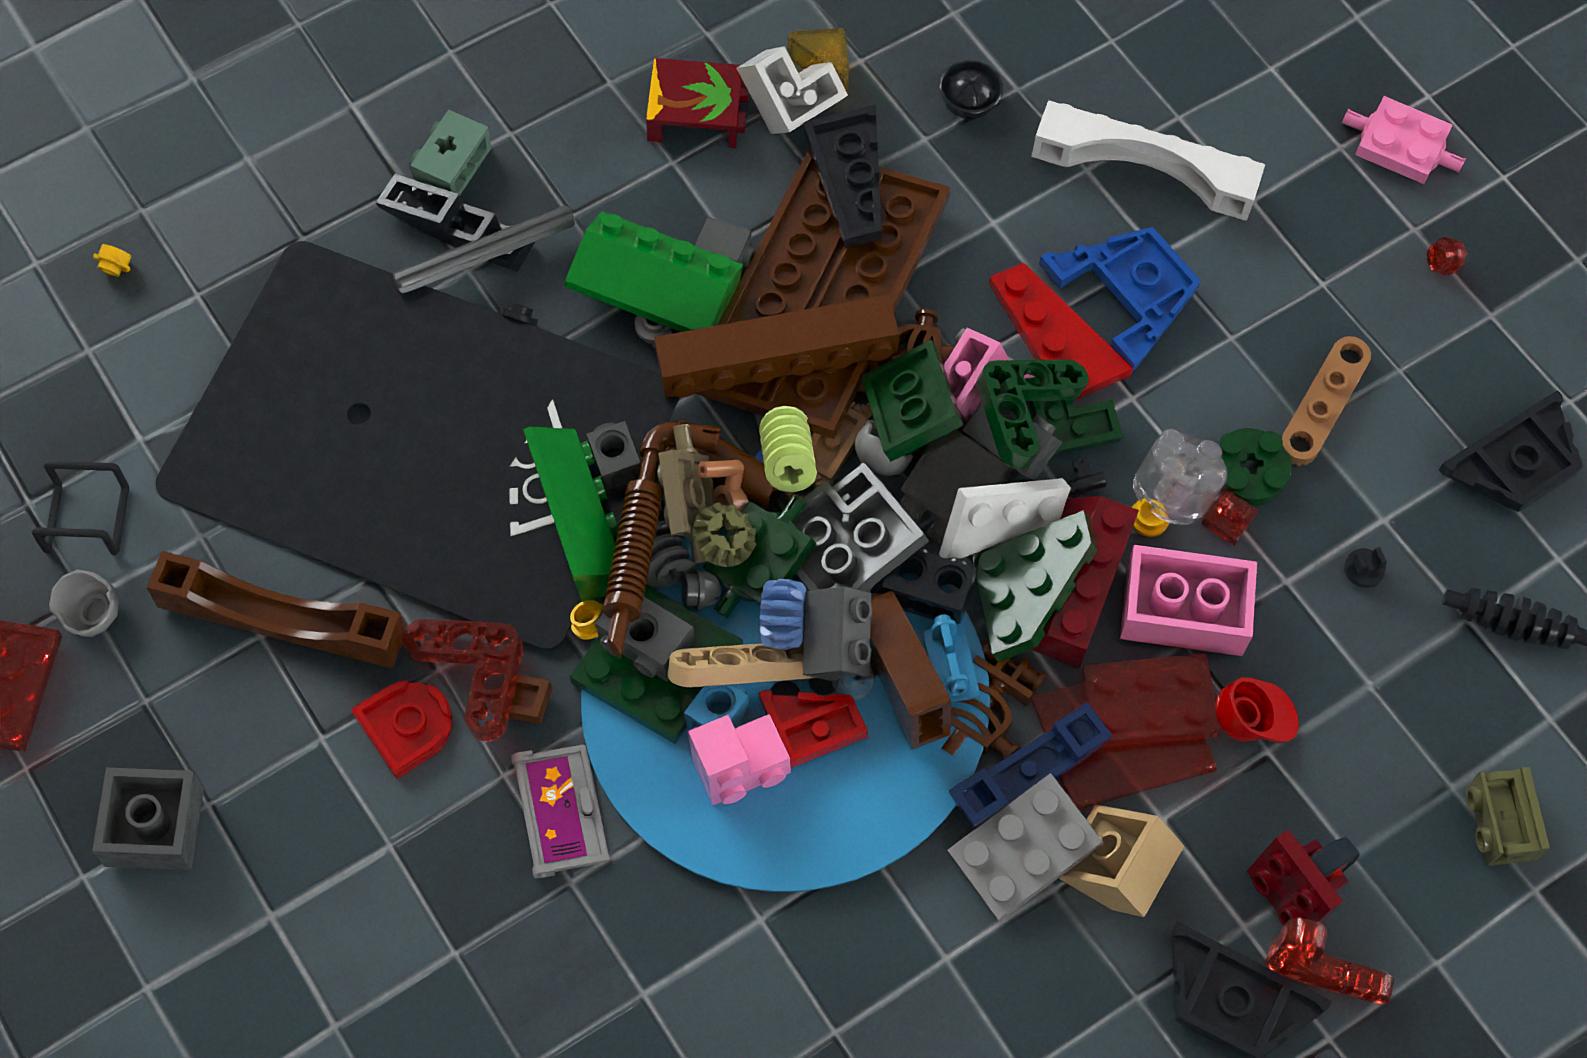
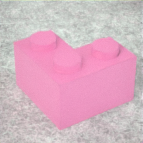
(738, 758)

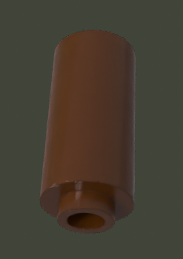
(754, 479)

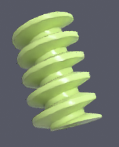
(787, 449)

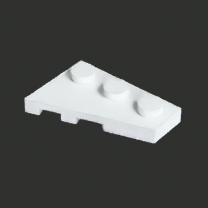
(1001, 512)

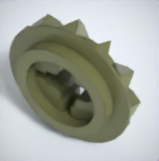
(715, 547)

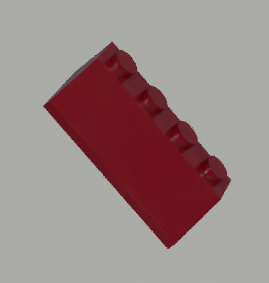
(1072, 628)

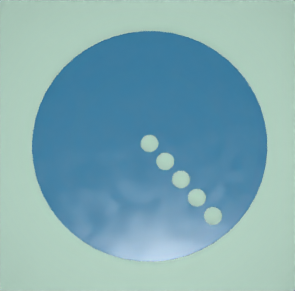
(820, 823)

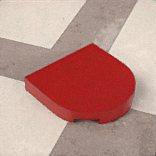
(406, 723)

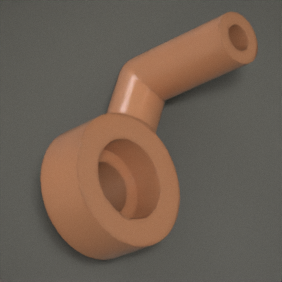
(730, 492)

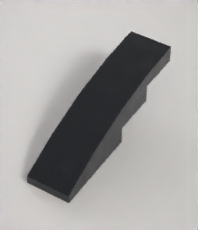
(444, 216)

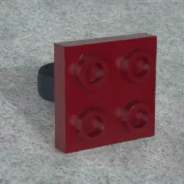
(1303, 879)

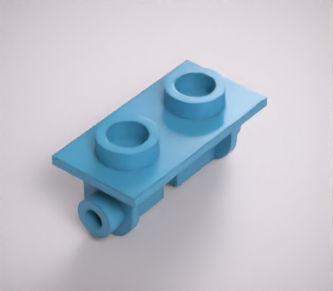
(951, 658)

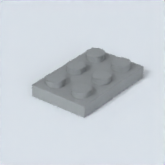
(1025, 847)

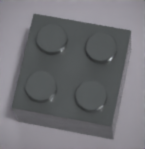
(148, 819)

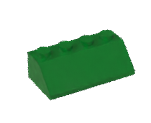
(652, 274)
(575, 506)

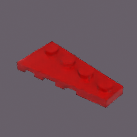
(1055, 329)

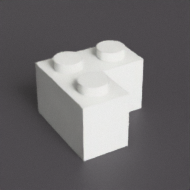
(789, 96)

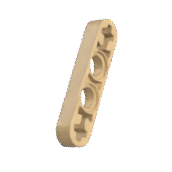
(734, 665)

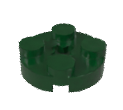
(1266, 451)

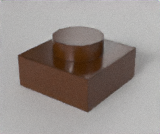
(530, 699)

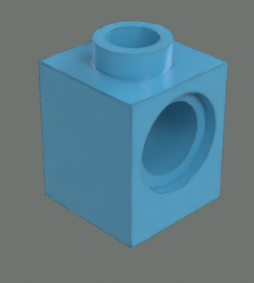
(732, 695)

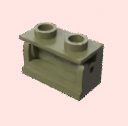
(1507, 816)

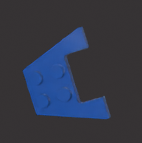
(1141, 275)

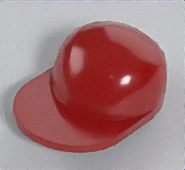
(1256, 711)

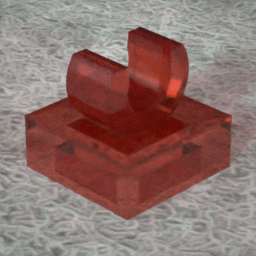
(1229, 517)

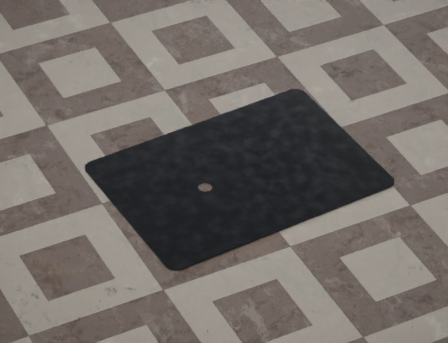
(429, 476)

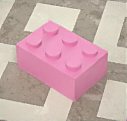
(1188, 600)

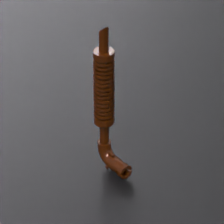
(638, 529)

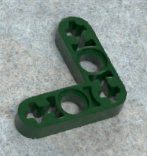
(1014, 395)

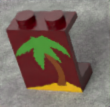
(696, 97)

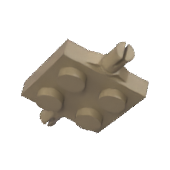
(683, 487)

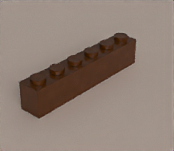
(777, 346)

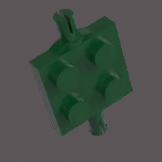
(777, 555)

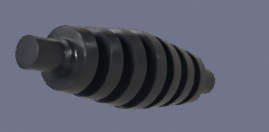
(1518, 617)

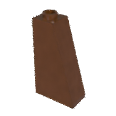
(907, 674)

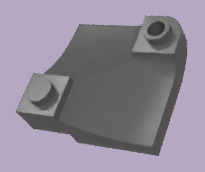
(856, 531)

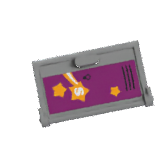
(553, 794)

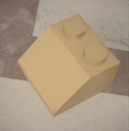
(1130, 864)

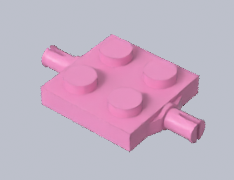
(1403, 140)

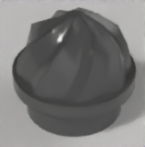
(700, 589)

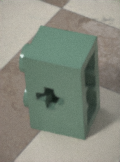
(451, 153)

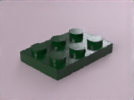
(911, 401)

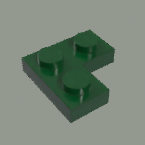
(1078, 426)

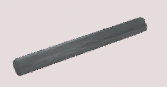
(483, 249)

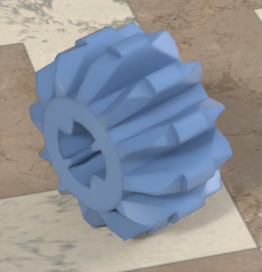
(782, 614)

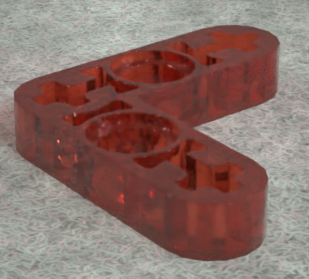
(483, 655)
(1300, 955)

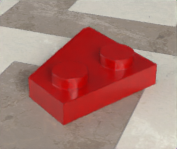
(814, 723)

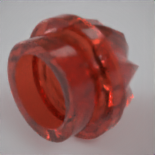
(1446, 255)

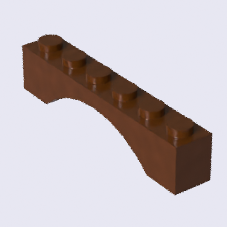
(338, 628)

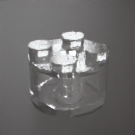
(1180, 477)

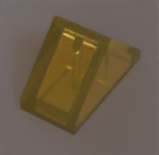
(819, 47)

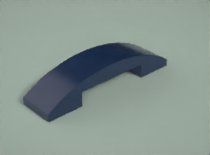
(1054, 752)

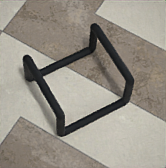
(112, 544)

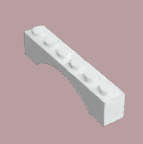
(1219, 178)

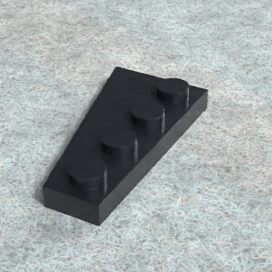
(848, 167)

